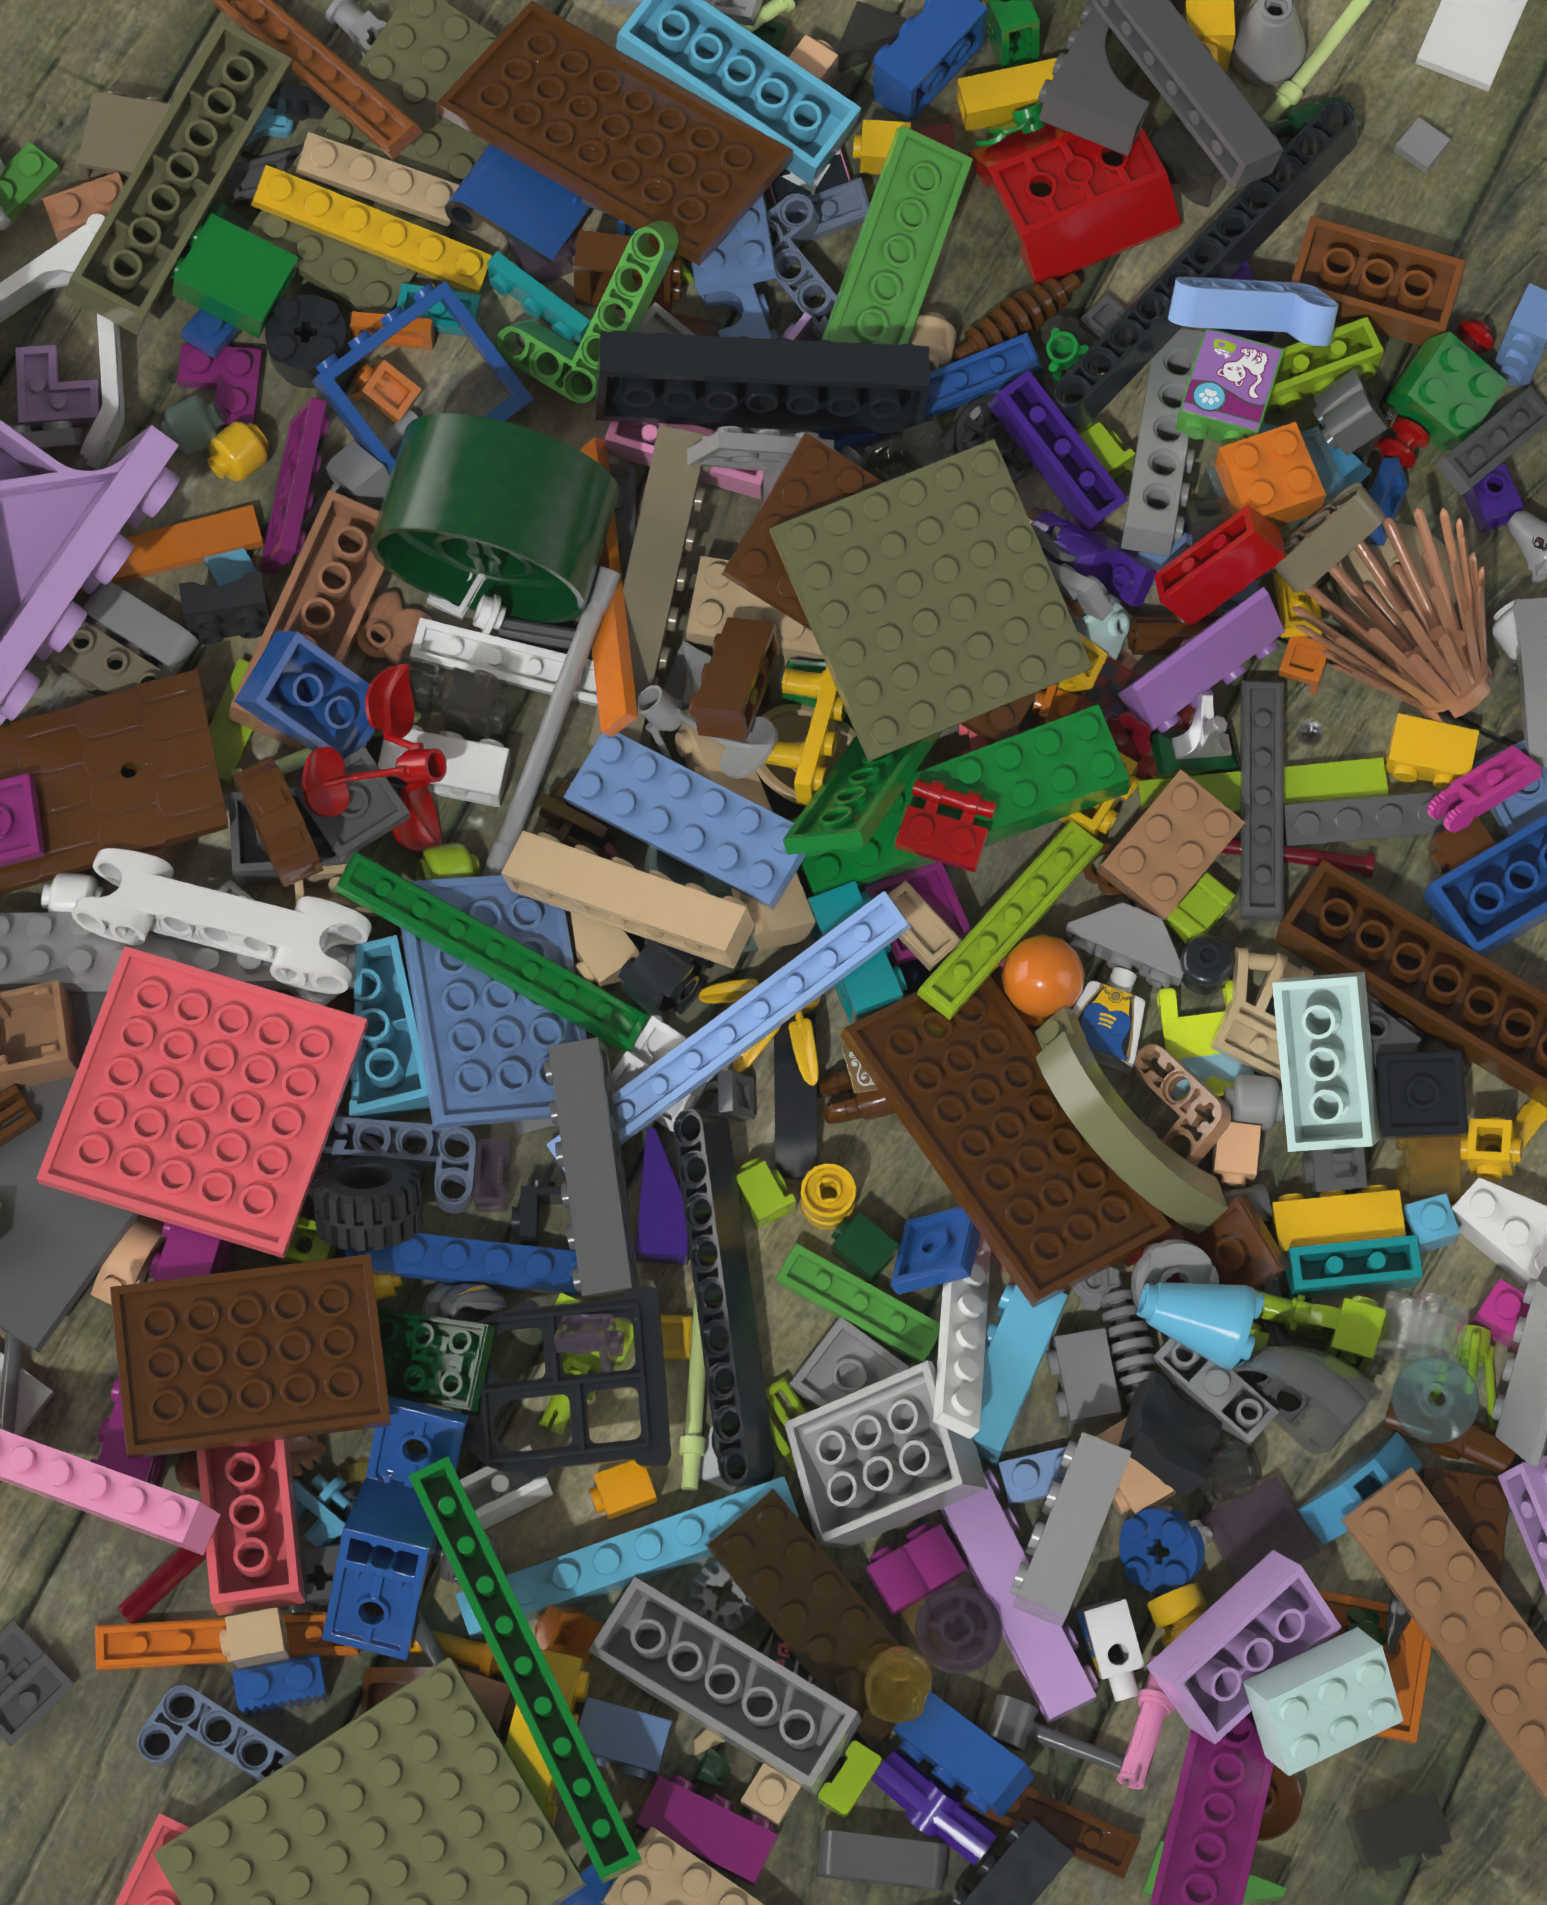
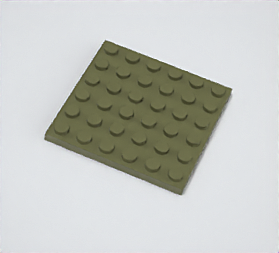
(930, 599)

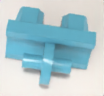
(330, 1524)

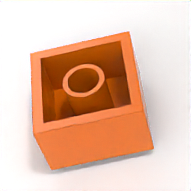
(1271, 475)

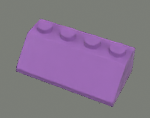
(1204, 661)

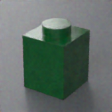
(863, 1247)

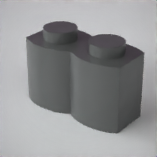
(1349, 412)

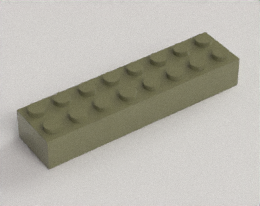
(178, 177)

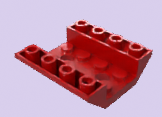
(1091, 206)

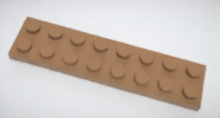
(1459, 1613)

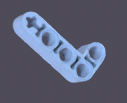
(1255, 306)

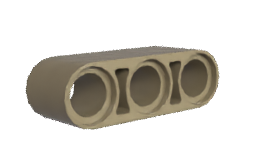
(1329, 536)

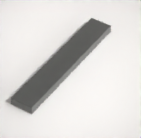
(1261, 800)

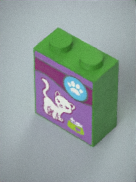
(1228, 388)

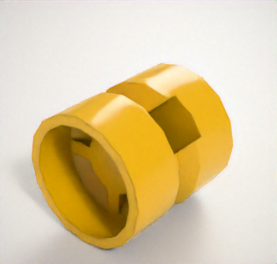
(827, 1196)
(1177, 1610)

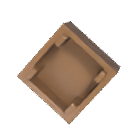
(37, 1036)

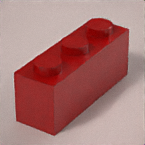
(1219, 565)

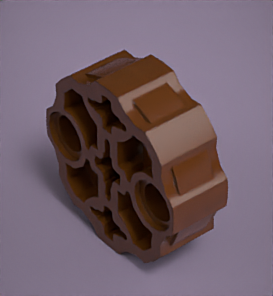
(278, 822)

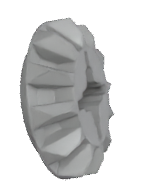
(704, 1601)

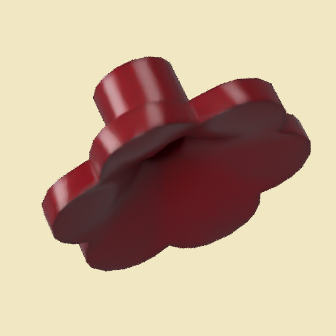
(1130, 734)

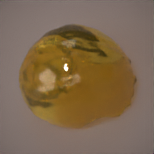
(898, 1684)

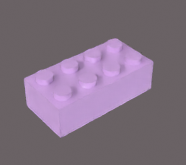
(1247, 1631)

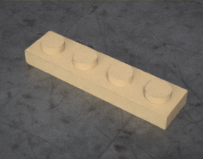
(375, 178)

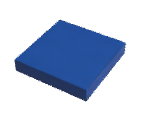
(935, 1250)

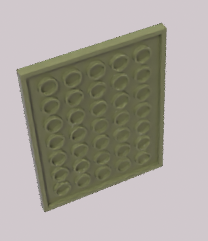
(384, 1812)

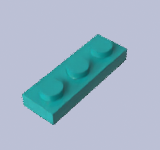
(536, 299)

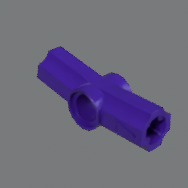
(934, 1807)

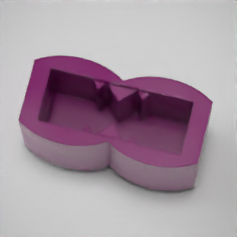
(915, 1569)

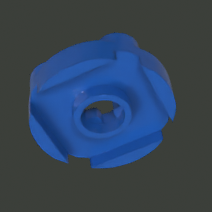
(1142, 1563)

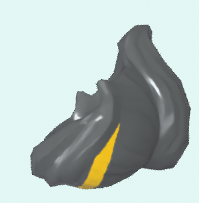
(463, 1302)

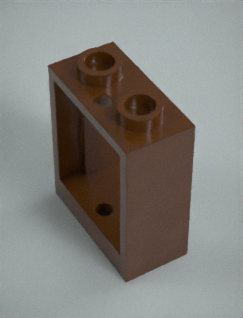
(597, 260)

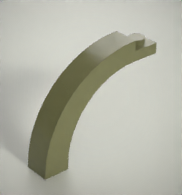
(1117, 1133)

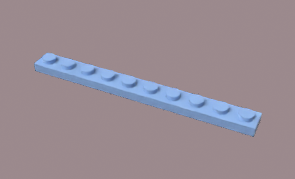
(756, 1015)

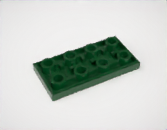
(434, 1358)

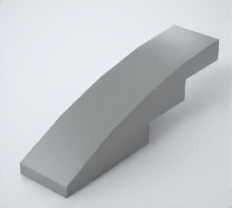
(1531, 655)

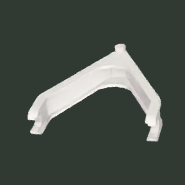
(54, 270)

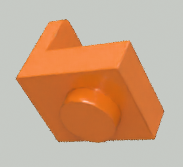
(567, 1631)

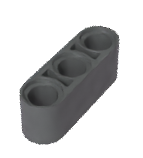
(881, 1860)

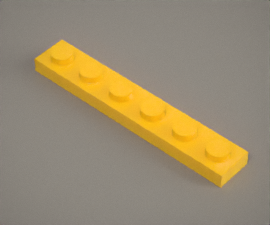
(371, 230)

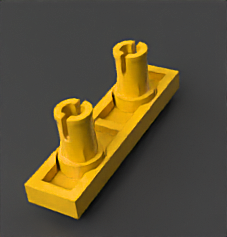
(821, 739)

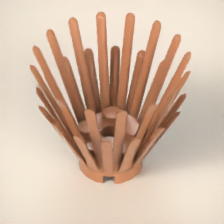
(1434, 658)

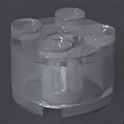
(1421, 1328)

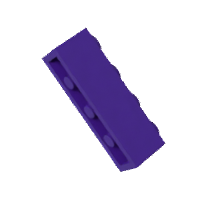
(1057, 452)

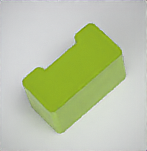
(1200, 909)
(851, 1780)

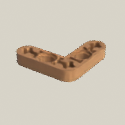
(1191, 1108)

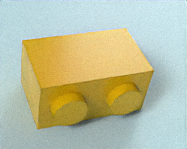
(1429, 751)

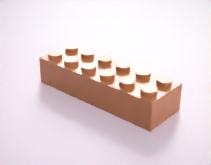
(324, 592)

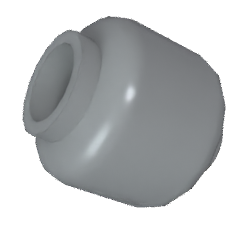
(1255, 1101)

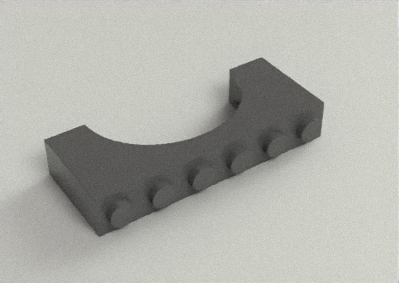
(1087, 94)

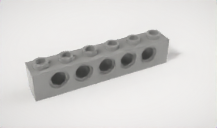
(1146, 527)

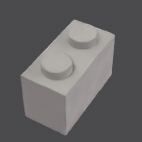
(1085, 1378)

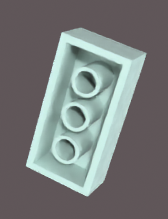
(1326, 1062)

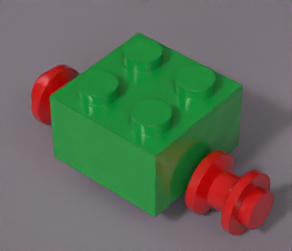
(1443, 393)

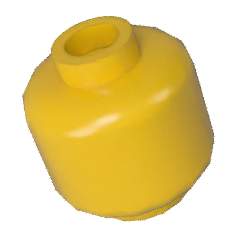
(237, 451)

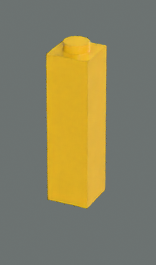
(992, 96)

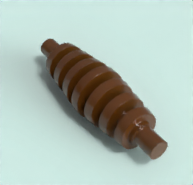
(1018, 315)

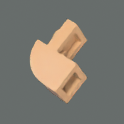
(130, 1257)

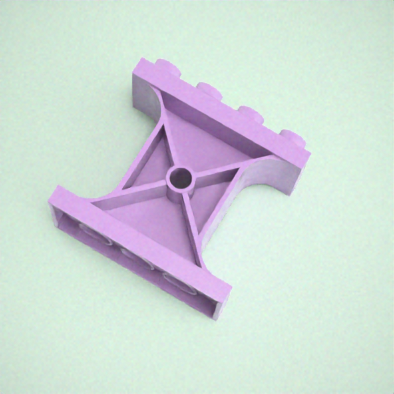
(64, 537)

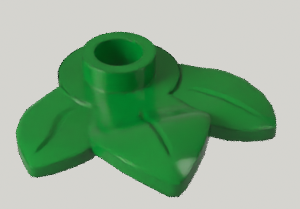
(1023, 118)

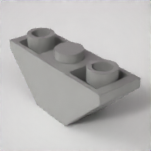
(1128, 941)
(1216, 1391)

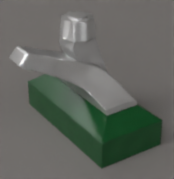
(1201, 749)

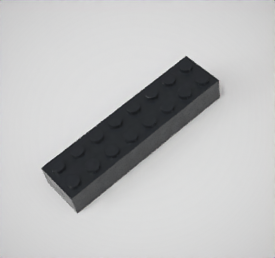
(761, 382)

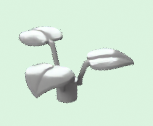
(665, 712)

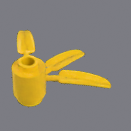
(800, 1030)

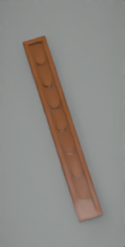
(325, 73)

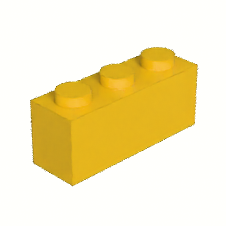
(1336, 1217)

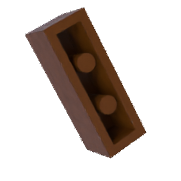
(735, 678)

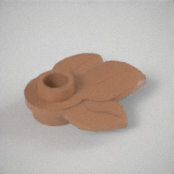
(393, 624)

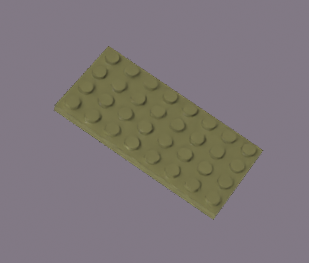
(413, 66)

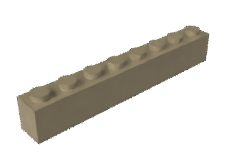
(656, 563)

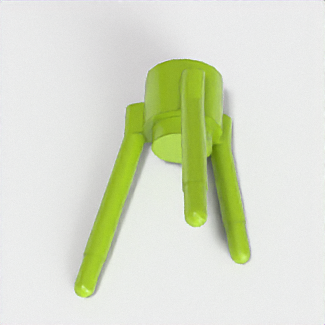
(1474, 1353)

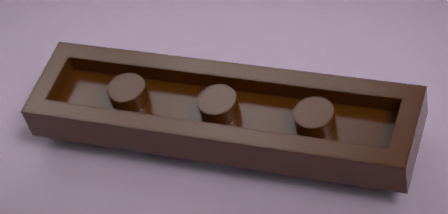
(1092, 1838)

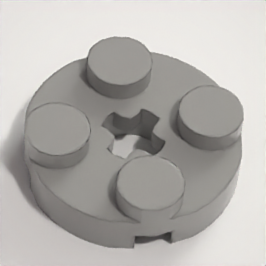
(1172, 1256)

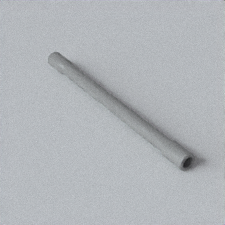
(597, 604)

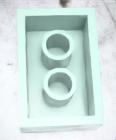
(1323, 1701)

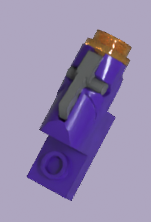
(1093, 555)

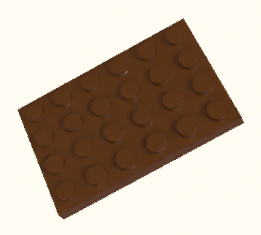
(249, 1356)

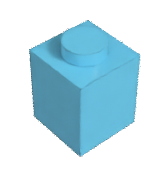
(1431, 1222)

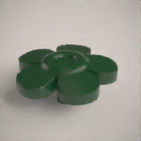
(1367, 1622)

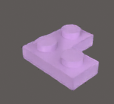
(46, 399)

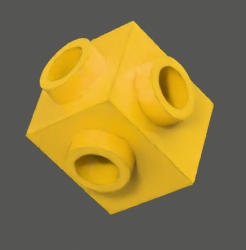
(1489, 1135)

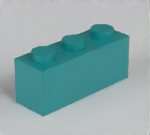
(1353, 1267)

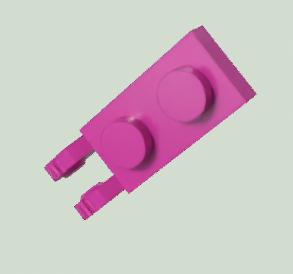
(1484, 788)

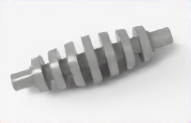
(1128, 1346)

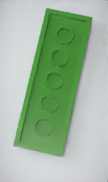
(899, 241)

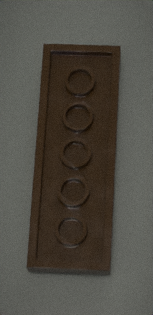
(806, 1603)

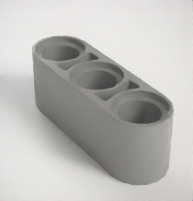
(140, 625)

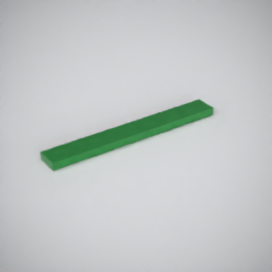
(491, 952)

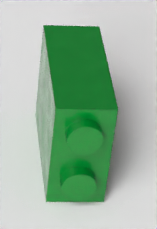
(233, 274)

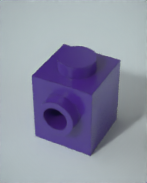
(1493, 500)

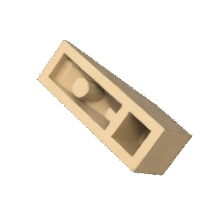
(600, 951)

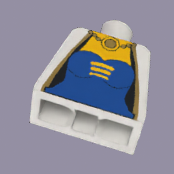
(1112, 1019)
(1101, 1628)

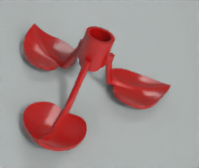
(390, 708)

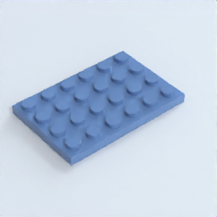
(476, 1035)

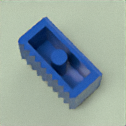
(280, 1685)

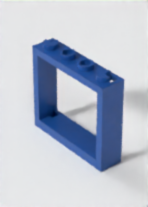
(393, 323)

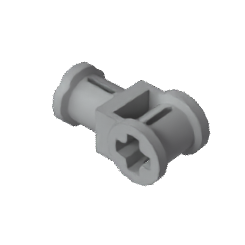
(360, 26)

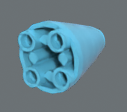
(1204, 1318)

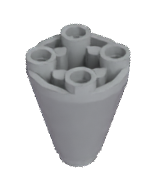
(1268, 43)

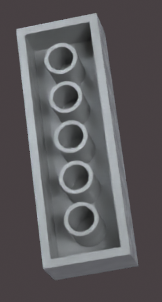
(725, 1685)

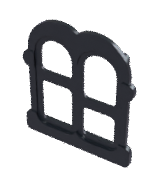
(646, 1376)

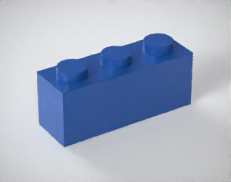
(964, 1757)

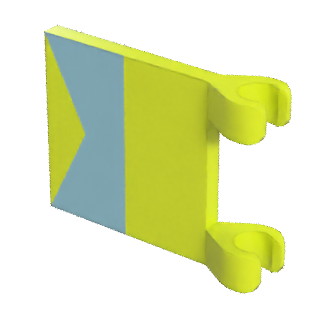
(1190, 1042)

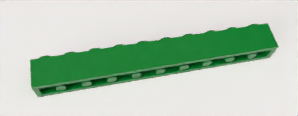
(525, 1670)

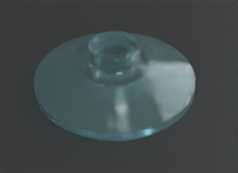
(1424, 1418)

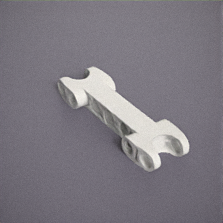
(285, 937)

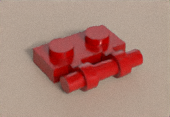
(942, 837)

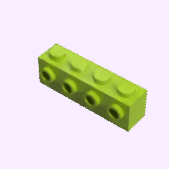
(1311, 368)

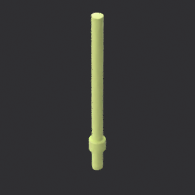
(1292, 91)
(693, 1444)

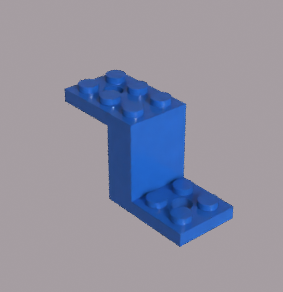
(388, 1534)

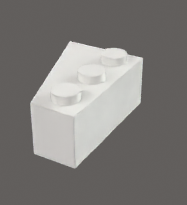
(1505, 1228)

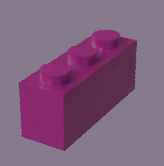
(709, 1828)

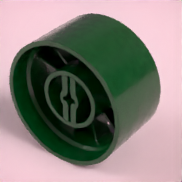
(497, 505)

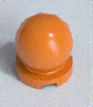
(1042, 978)

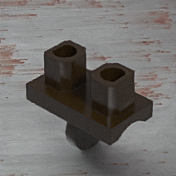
(562, 813)

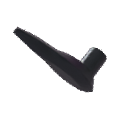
(1396, 1623)

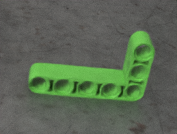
(621, 290)

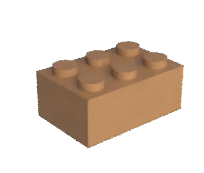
(1170, 846)

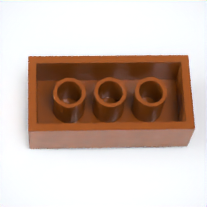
(1394, 283)

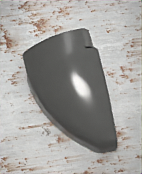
(1326, 1388)

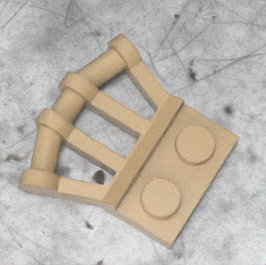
(1246, 1029)

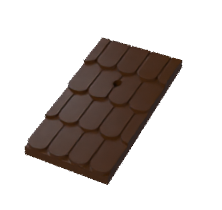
(79, 769)

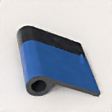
(516, 203)

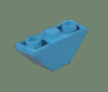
(1355, 1485)

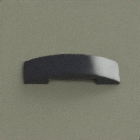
(794, 1109)

